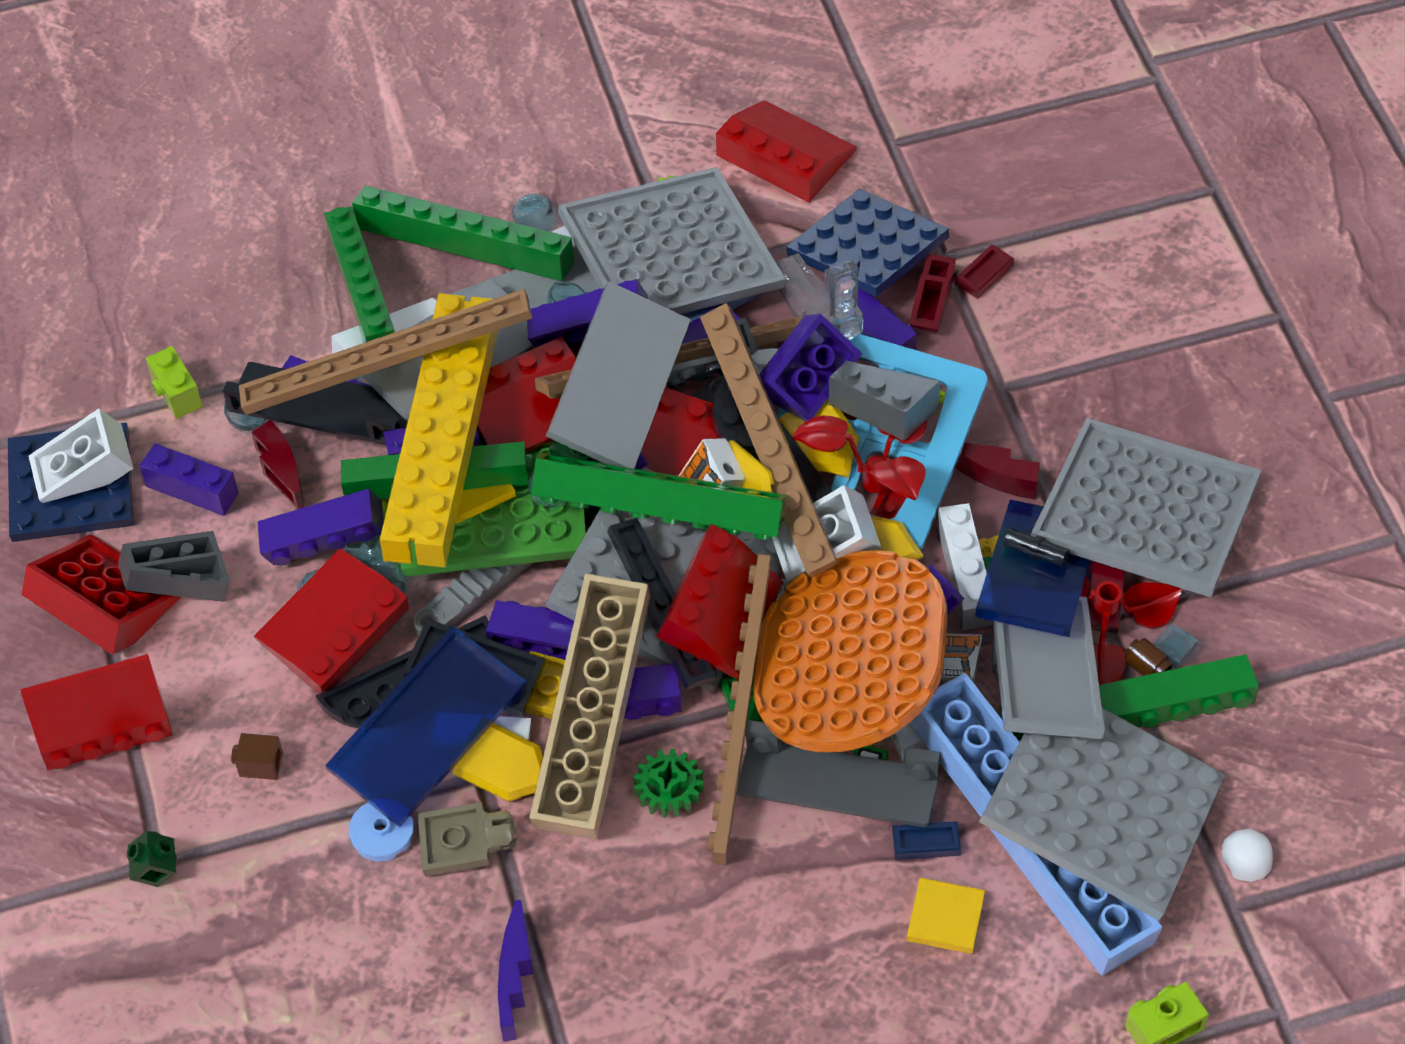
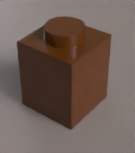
(257, 756)

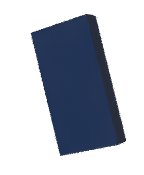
(936, 840)

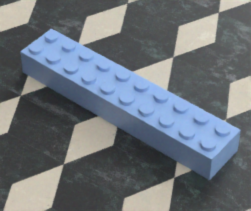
(975, 756)

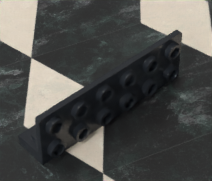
(339, 409)

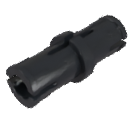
(1036, 547)

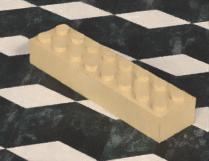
(590, 707)

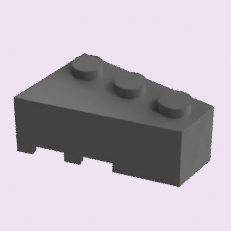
(884, 397)
(176, 567)

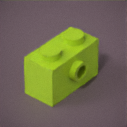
(173, 382)
(1168, 1017)

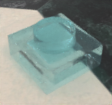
(1176, 644)

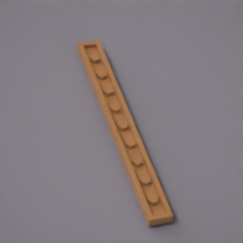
(763, 336)
(385, 351)
(769, 439)
(737, 720)

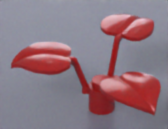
(900, 475)
(1151, 607)

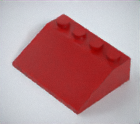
(782, 149)
(513, 406)
(677, 431)
(88, 594)
(711, 601)
(333, 621)
(97, 712)

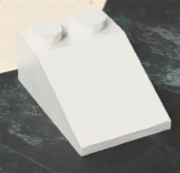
(81, 458)
(846, 526)

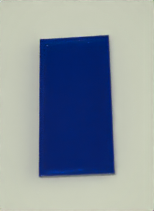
(1030, 590)
(425, 726)

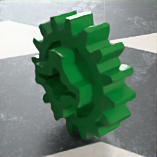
(681, 790)

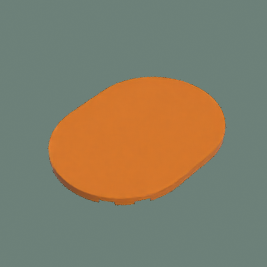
(851, 652)

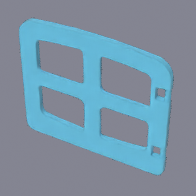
(962, 399)

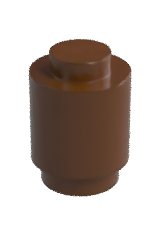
(1146, 658)

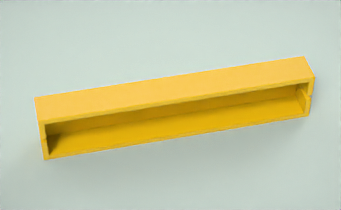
(437, 446)

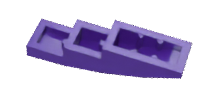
(513, 963)

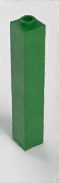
(487, 467)

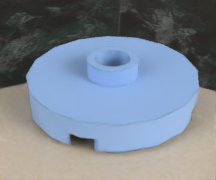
(379, 844)

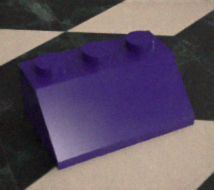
(802, 366)

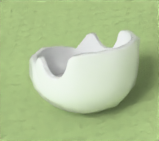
(1247, 854)

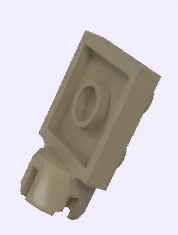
(463, 837)

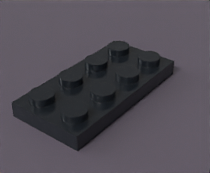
(522, 663)

